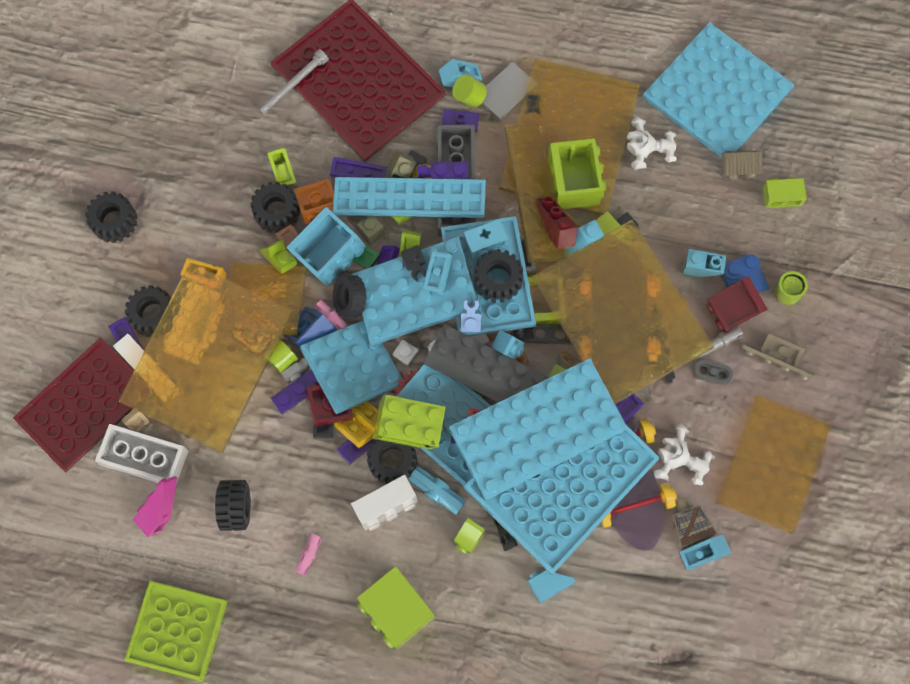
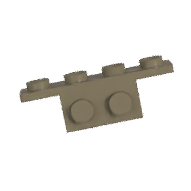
(781, 352)

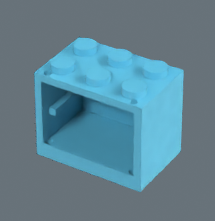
(326, 247)

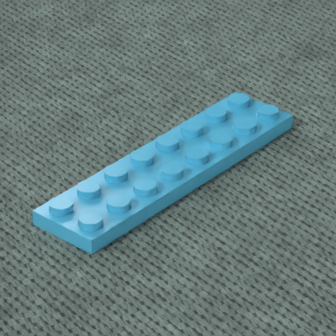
(409, 197)

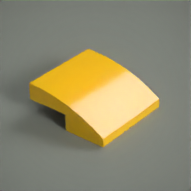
(362, 427)

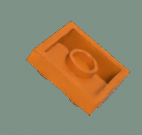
(314, 199)

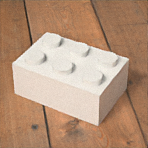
(385, 503)

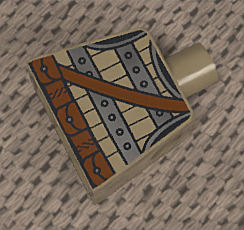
(690, 524)

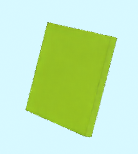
(176, 630)

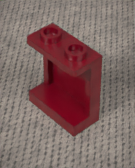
(736, 304)

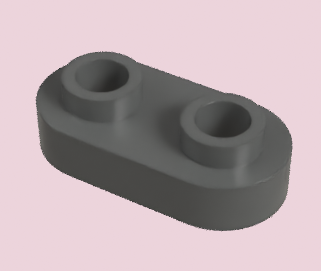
(712, 372)

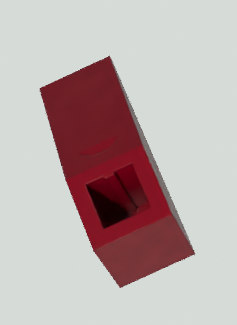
(557, 223)

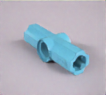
(437, 490)

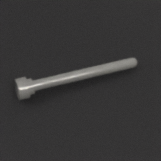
(318, 59)

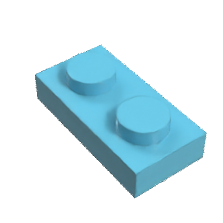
(437, 272)

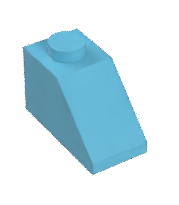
(455, 68)
(585, 235)
(705, 552)
(547, 585)

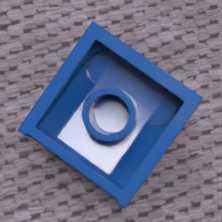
(742, 268)

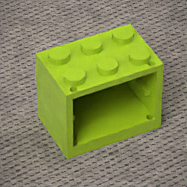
(576, 173)
(409, 422)
(395, 608)

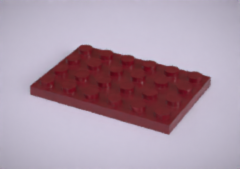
(78, 405)

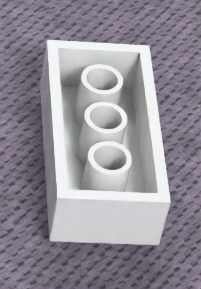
(140, 454)

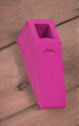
(158, 508)

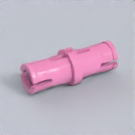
(331, 315)
(308, 554)

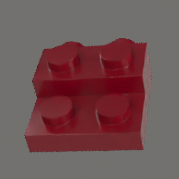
(321, 409)

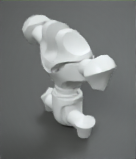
(642, 144)
(676, 454)

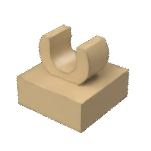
(135, 420)

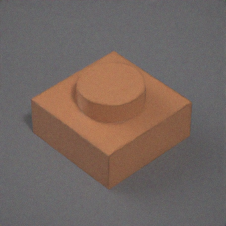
(287, 234)

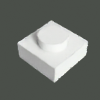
(405, 353)

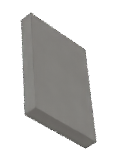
(506, 91)

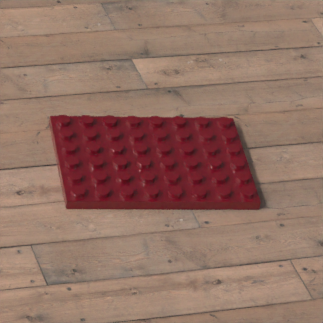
(367, 85)

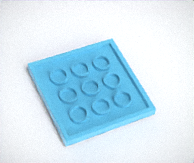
(350, 367)

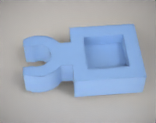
(471, 319)

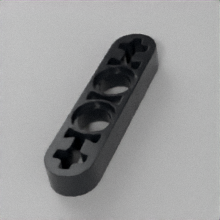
(548, 339)

